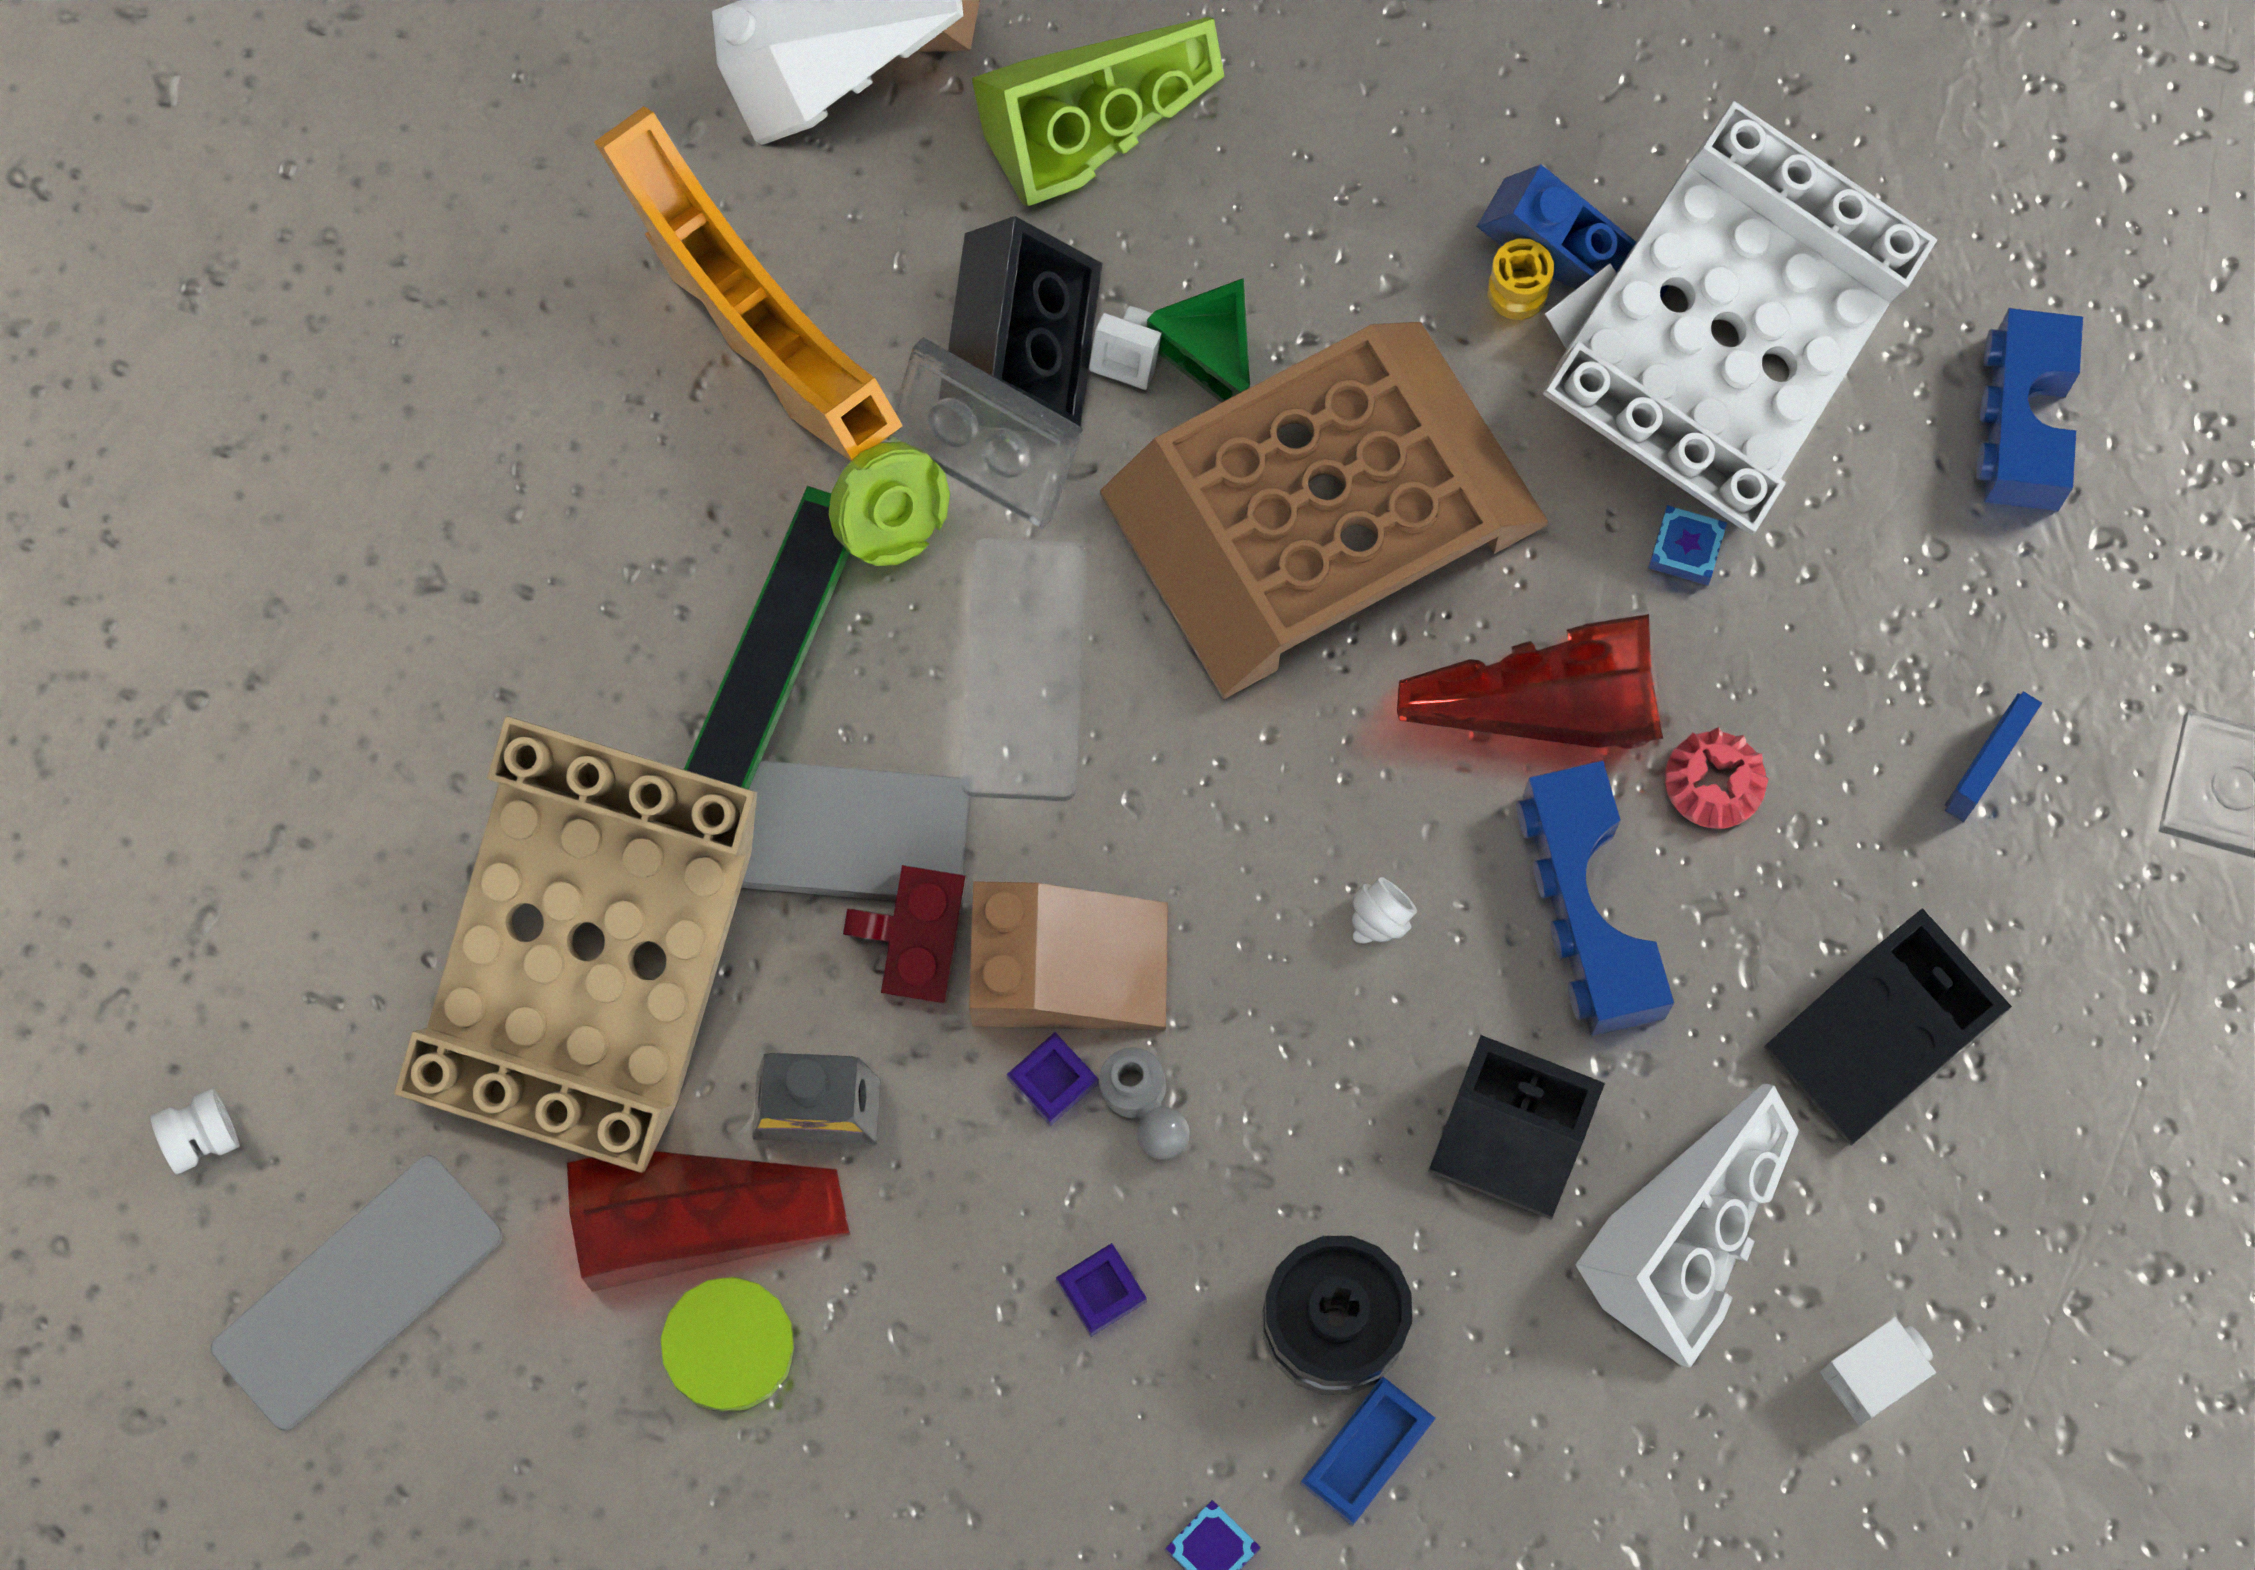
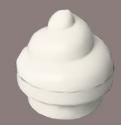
(1381, 912)

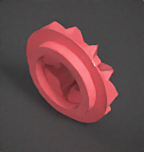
(1709, 804)

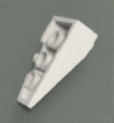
(1676, 1241)

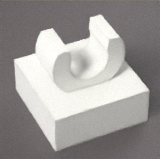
(1126, 348)

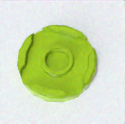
(889, 503)
(727, 1344)

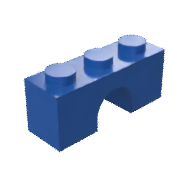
(2025, 458)

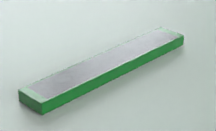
(771, 647)

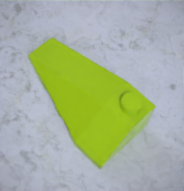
(1078, 107)

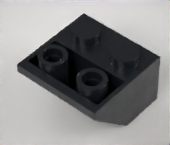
(1516, 1127)

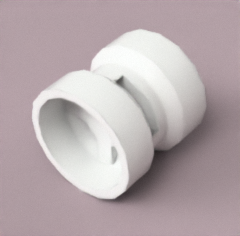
(194, 1131)

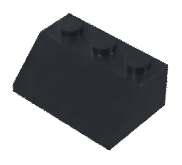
(1027, 312)

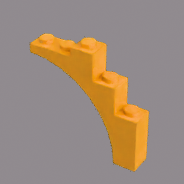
(756, 317)

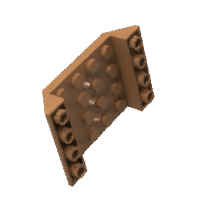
(1259, 558)

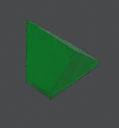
(1208, 339)

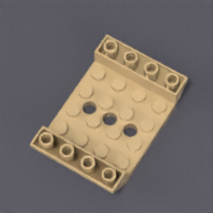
(533, 1028)

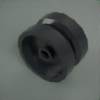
(1344, 1276)

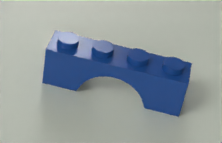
(1615, 975)

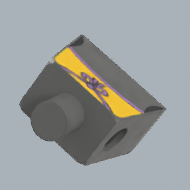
(816, 1099)

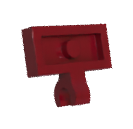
(919, 933)

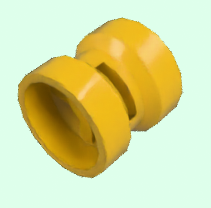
(1517, 293)

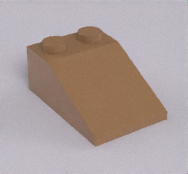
(1066, 958)

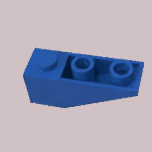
(1551, 213)

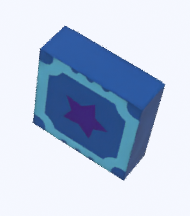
(1687, 545)

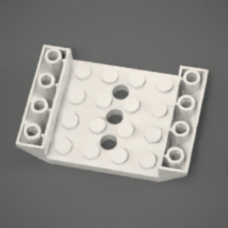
(1783, 256)

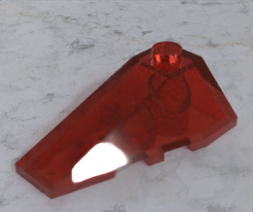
(1580, 692)
(694, 1214)

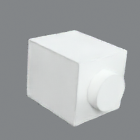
(1879, 1370)

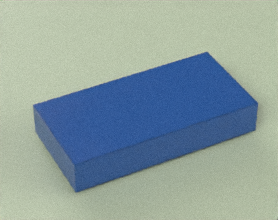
(1992, 755)
(1367, 1451)

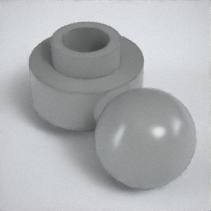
(1161, 1130)

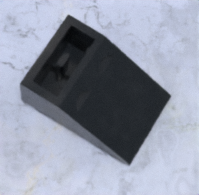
(1887, 1026)

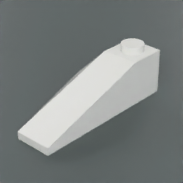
(803, 55)

